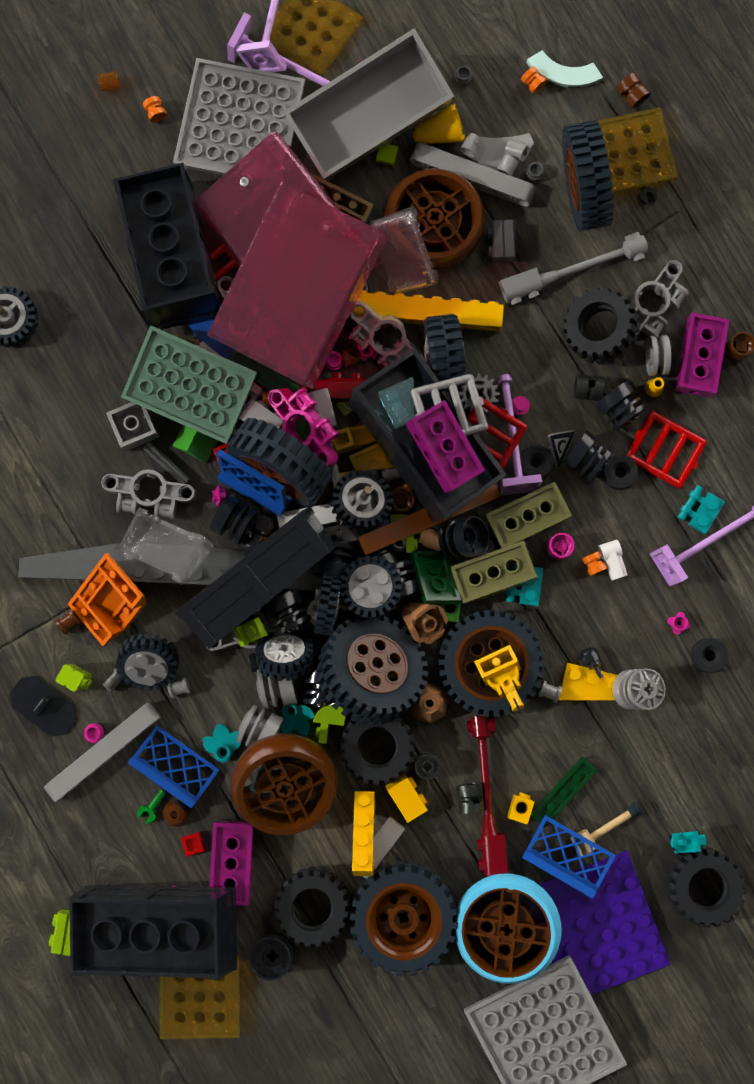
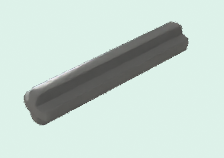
(169, 466)

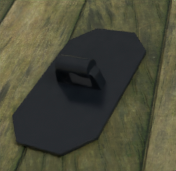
(43, 706)

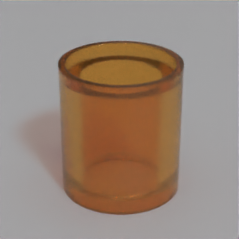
(108, 81)

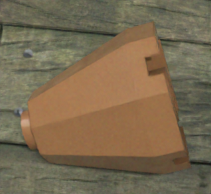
(424, 621)
(435, 711)

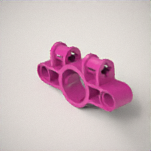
(292, 408)

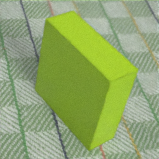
(387, 154)

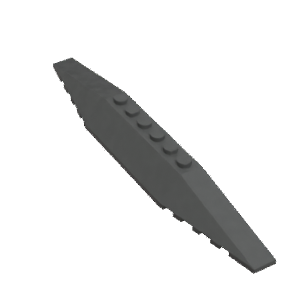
(80, 562)

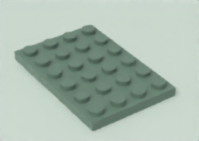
(189, 384)

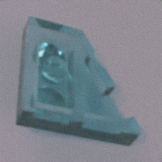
(399, 402)

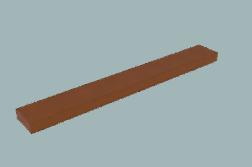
(416, 523)

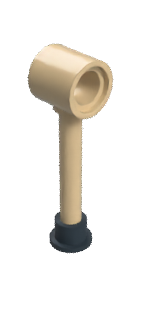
(584, 848)

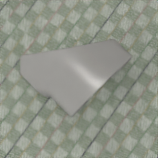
(498, 153)

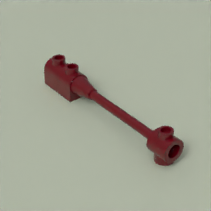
(338, 386)
(491, 842)

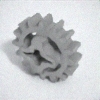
(483, 388)

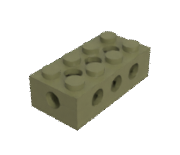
(529, 503)
(484, 564)

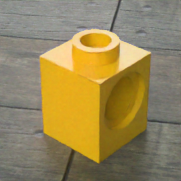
(524, 816)

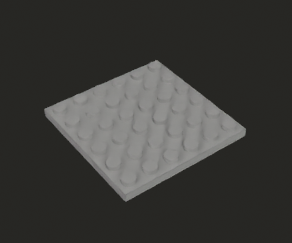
(232, 113)
(546, 1030)

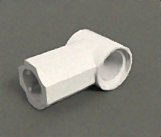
(612, 556)

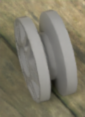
(658, 355)

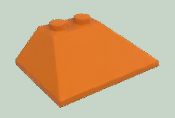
(107, 601)

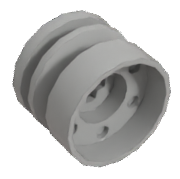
(275, 689)
(639, 689)
(257, 727)

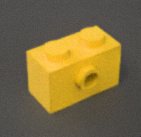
(406, 797)

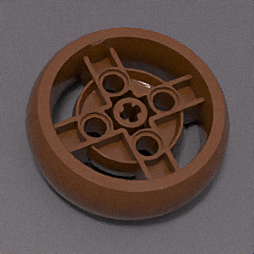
(463, 198)
(284, 784)

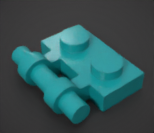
(705, 513)
(529, 592)

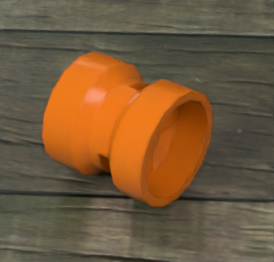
(533, 80)
(155, 110)
(594, 563)

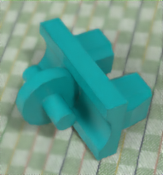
(687, 842)

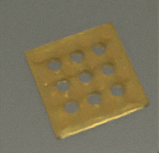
(330, 49)
(658, 137)
(210, 1026)

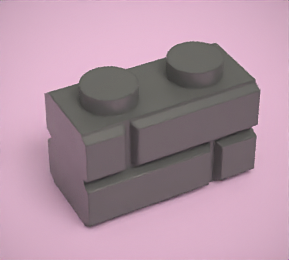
(502, 241)

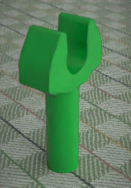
(151, 807)

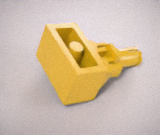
(500, 672)

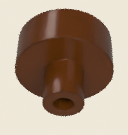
(350, 357)

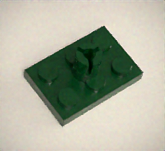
(434, 578)

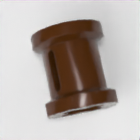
(68, 622)

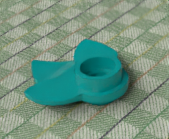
(298, 720)
(221, 740)

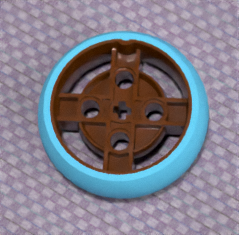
(543, 933)

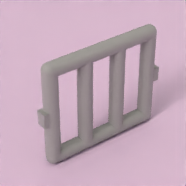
(451, 384)

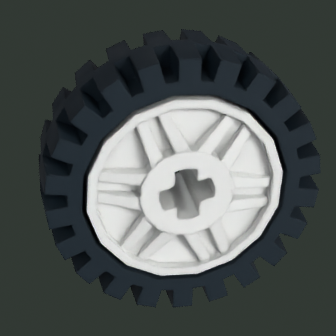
(284, 655)

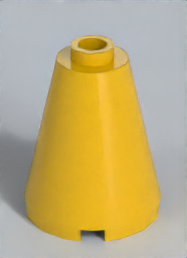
(440, 128)

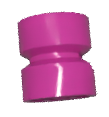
(560, 546)

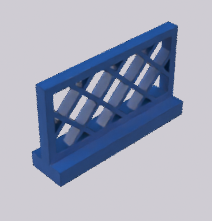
(252, 484)
(164, 781)
(558, 870)

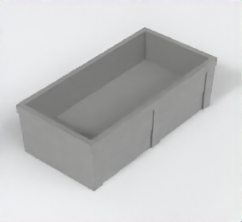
(369, 105)

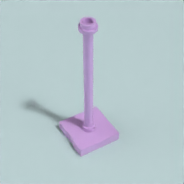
(241, 36)
(263, 54)
(519, 483)
(670, 565)

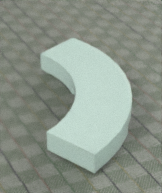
(563, 75)

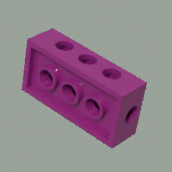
(713, 350)
(457, 446)
(242, 853)

